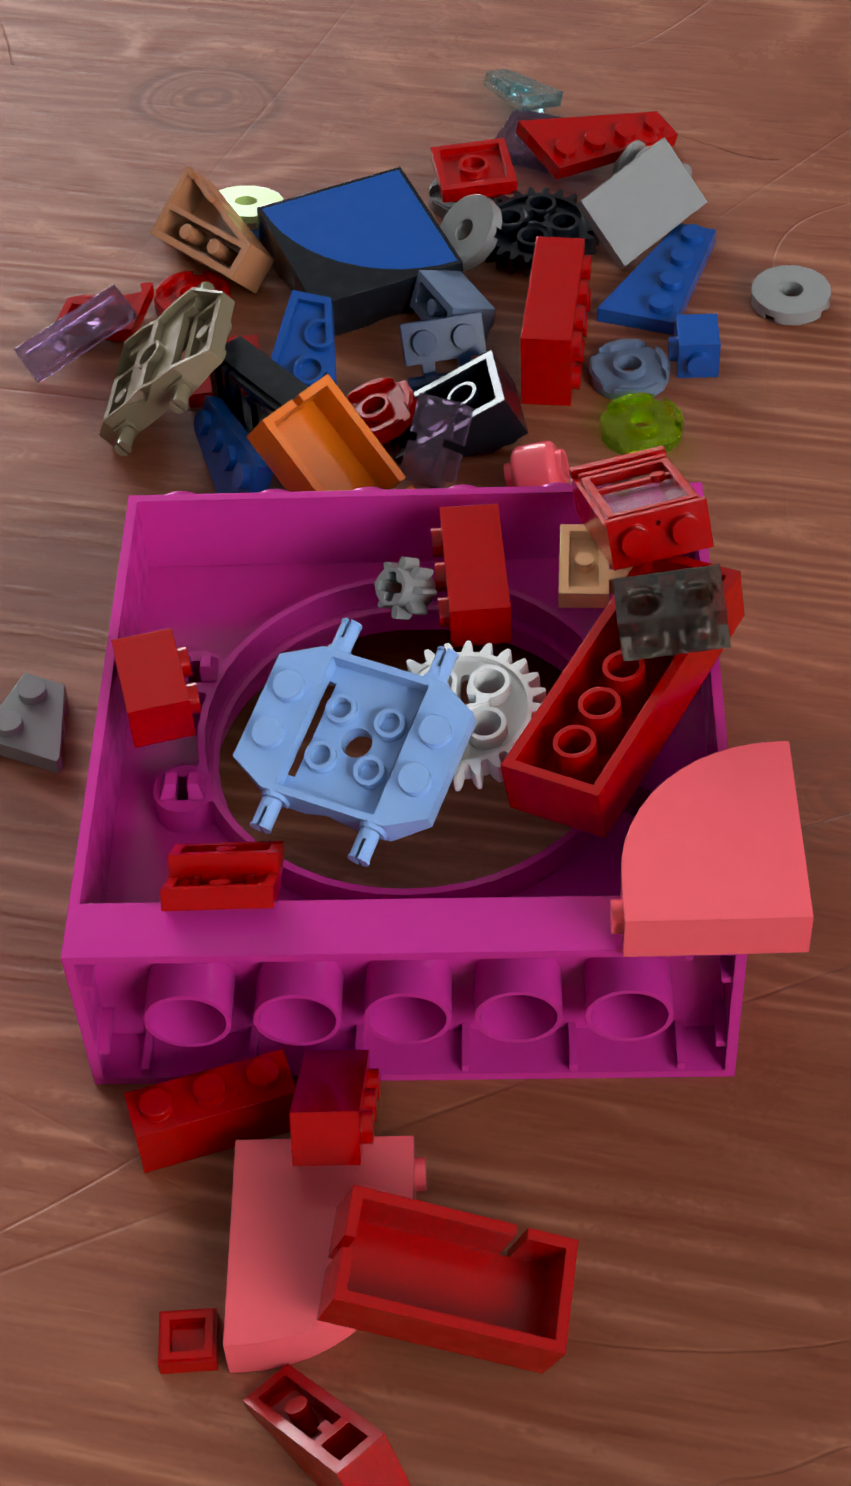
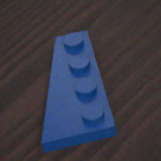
(661, 282)
(227, 452)

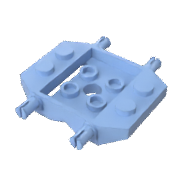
(414, 730)

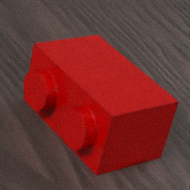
(155, 687)

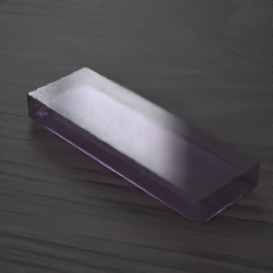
(75, 333)

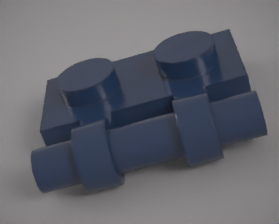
(440, 340)

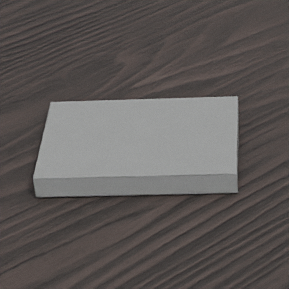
(641, 203)

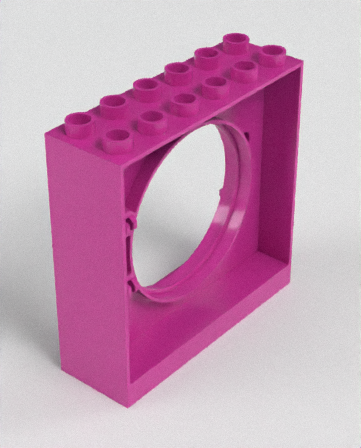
(433, 980)

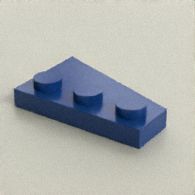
(307, 338)

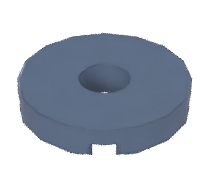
(612, 382)

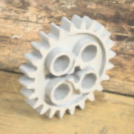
(500, 697)

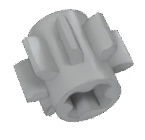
(405, 588)

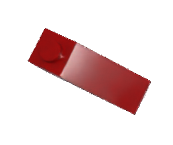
(323, 1433)

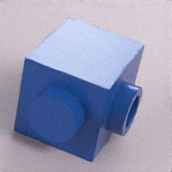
(696, 346)

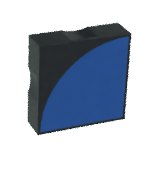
(357, 246)

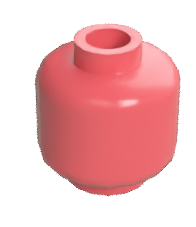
(536, 465)

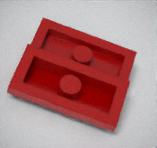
(223, 876)

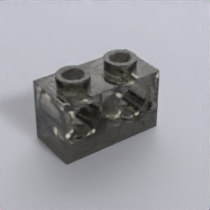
(671, 612)

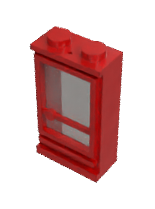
(640, 508)

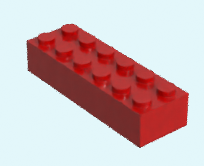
(607, 719)

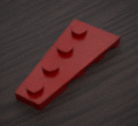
(590, 142)

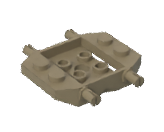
(151, 370)

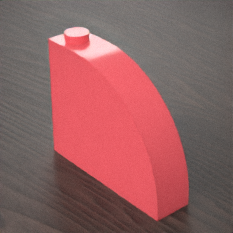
(717, 861)
(283, 1242)

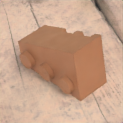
(211, 232)

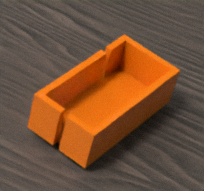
(323, 444)

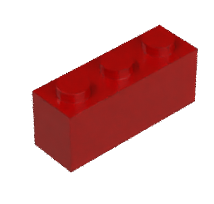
(472, 575)
(334, 1108)
(211, 1110)

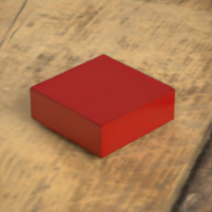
(188, 1341)

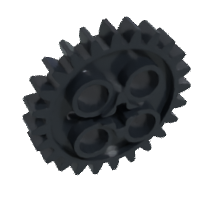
(532, 217)

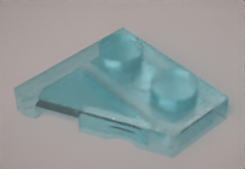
(521, 91)

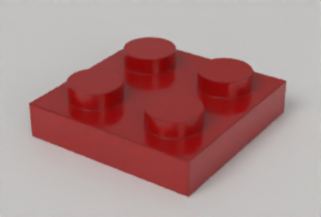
(473, 169)

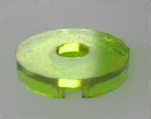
(623, 437)

